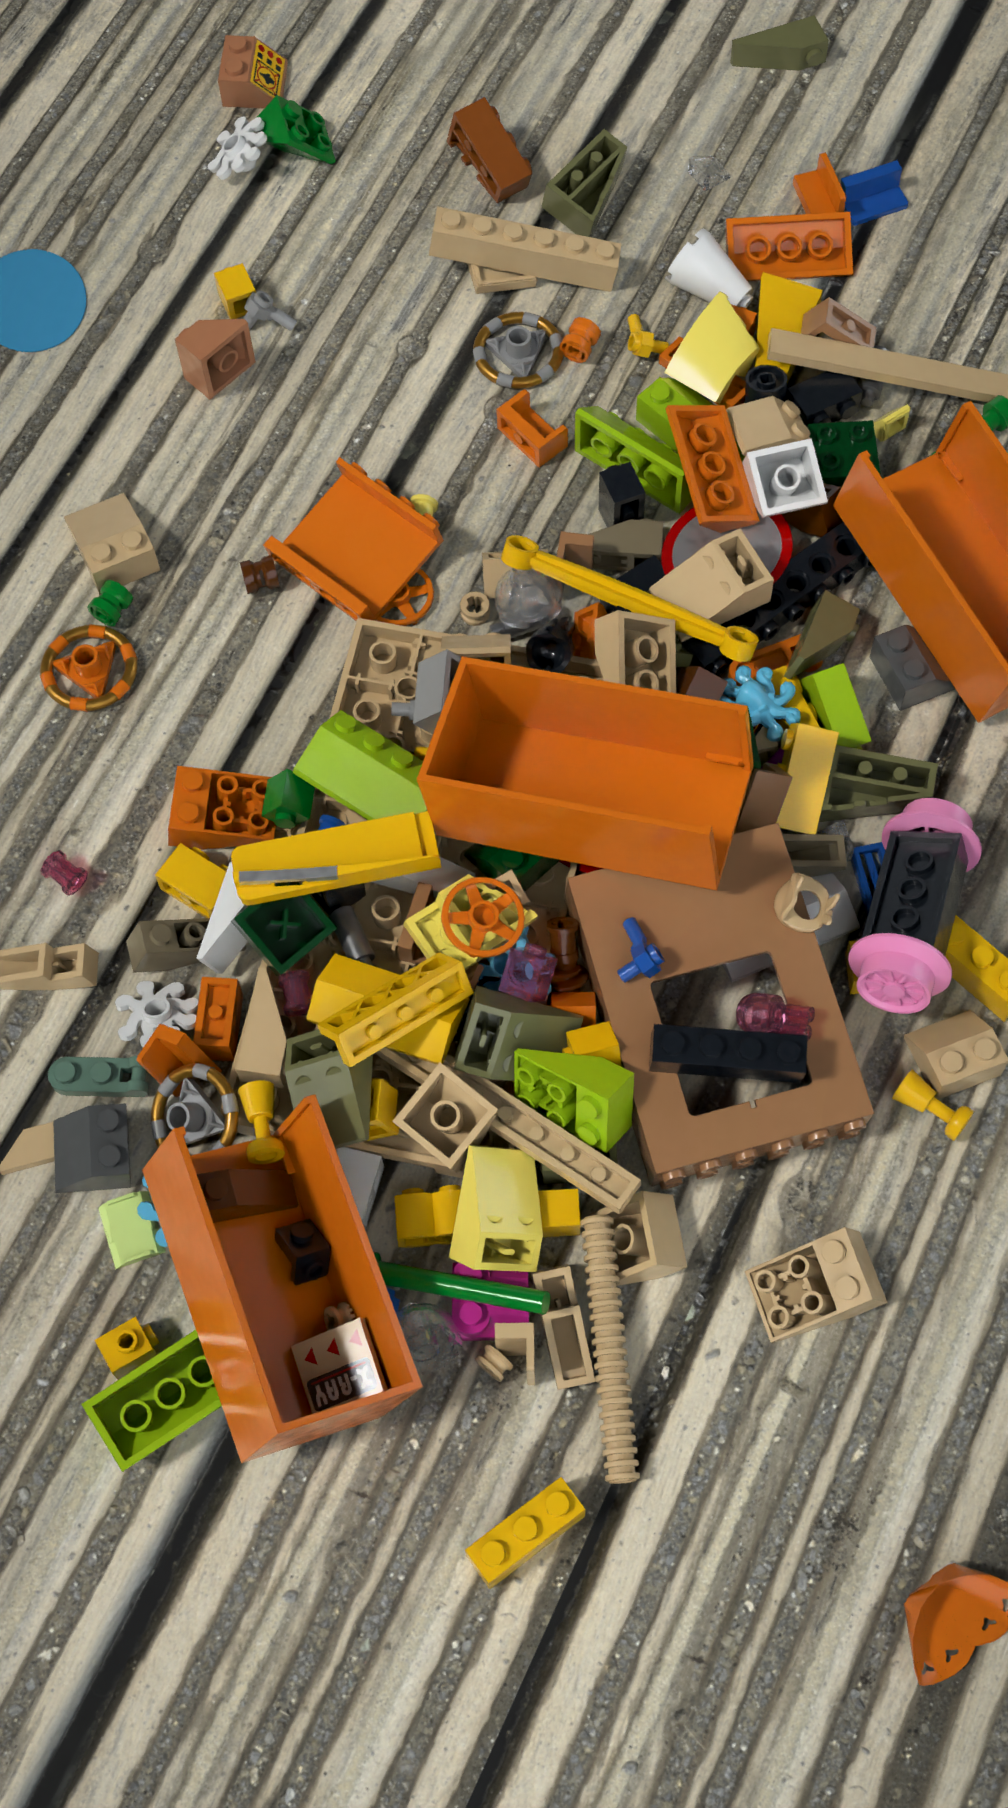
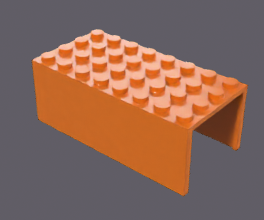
(944, 552)
(588, 771)
(245, 1293)

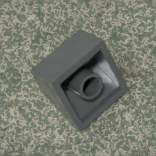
(908, 667)
(92, 1149)

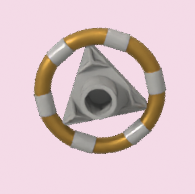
(518, 349)
(194, 1107)

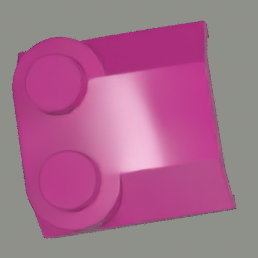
(478, 1320)

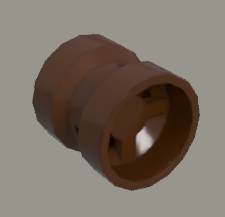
(252, 576)

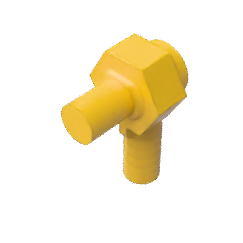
(641, 341)

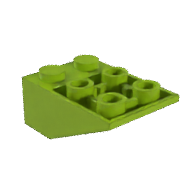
(577, 1093)

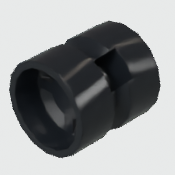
(765, 382)

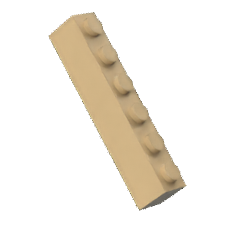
(524, 249)

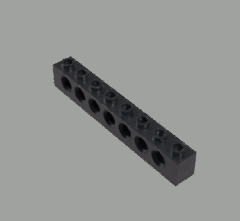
(790, 605)

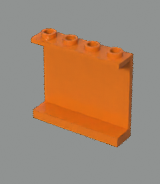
(358, 544)

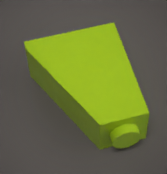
(836, 705)

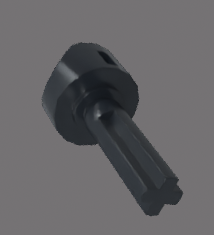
(551, 647)

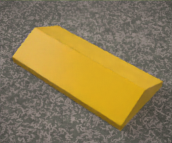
(349, 980)

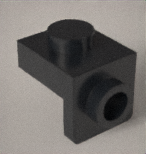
(305, 1250)

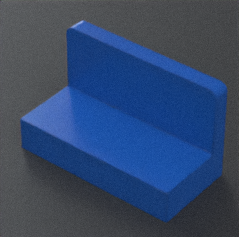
(874, 193)

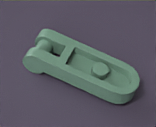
(98, 1077)

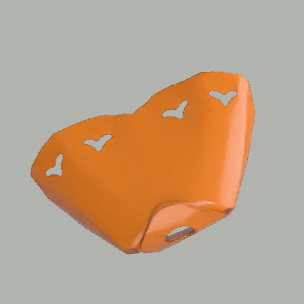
(950, 1616)

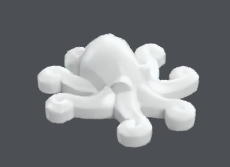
(237, 148)
(156, 1010)

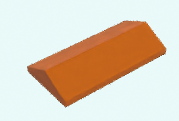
(791, 245)
(712, 466)

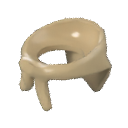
(787, 898)

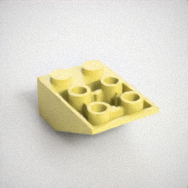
(498, 1212)

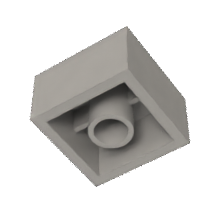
(432, 688)

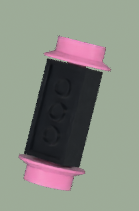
(914, 906)

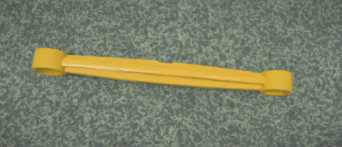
(524, 554)

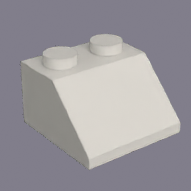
(785, 478)

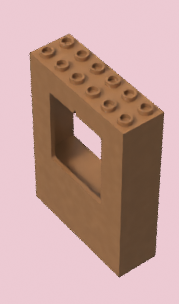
(697, 932)

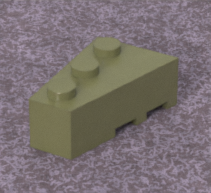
(585, 184)
(874, 784)

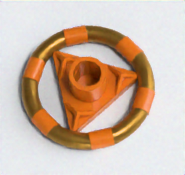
(88, 667)

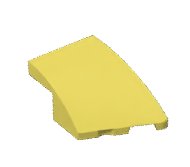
(714, 351)
(429, 934)

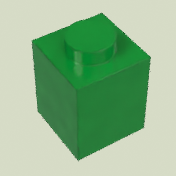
(288, 800)

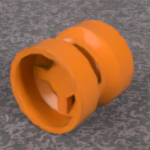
(581, 336)

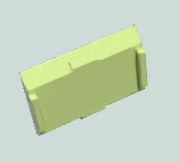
(128, 1234)

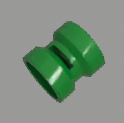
(110, 603)

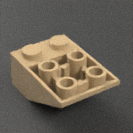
(718, 581)
(816, 1285)

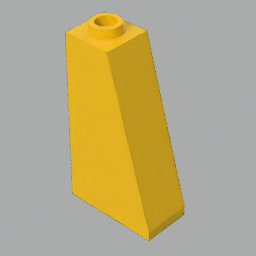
(781, 307)

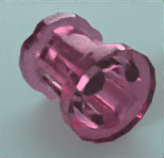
(77, 875)
(295, 992)

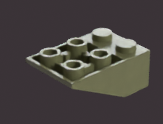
(502, 1024)
(342, 1091)

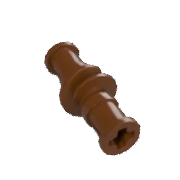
(567, 974)

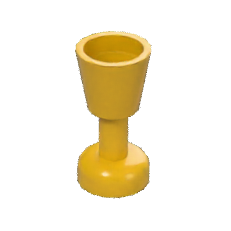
(921, 1096)
(258, 1105)

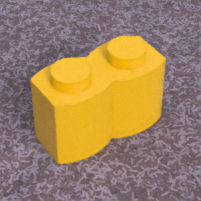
(426, 1217)

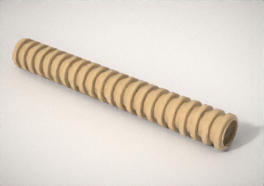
(609, 1349)

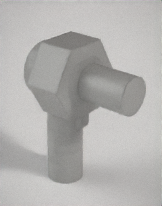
(261, 307)

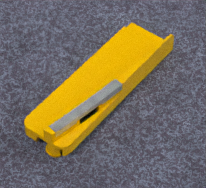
(335, 857)

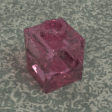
(515, 980)

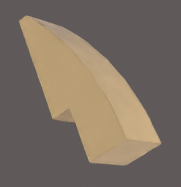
(48, 967)
(564, 1328)

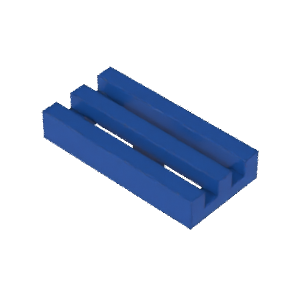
(858, 869)

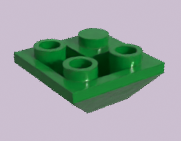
(296, 130)

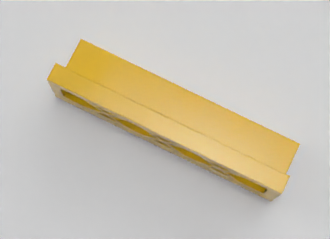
(397, 1008)

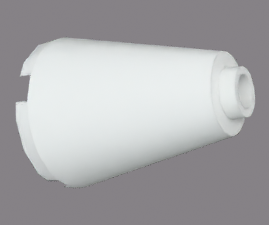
(707, 270)

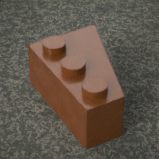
(489, 149)

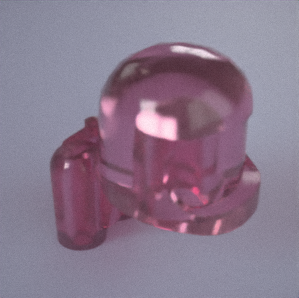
(769, 1014)

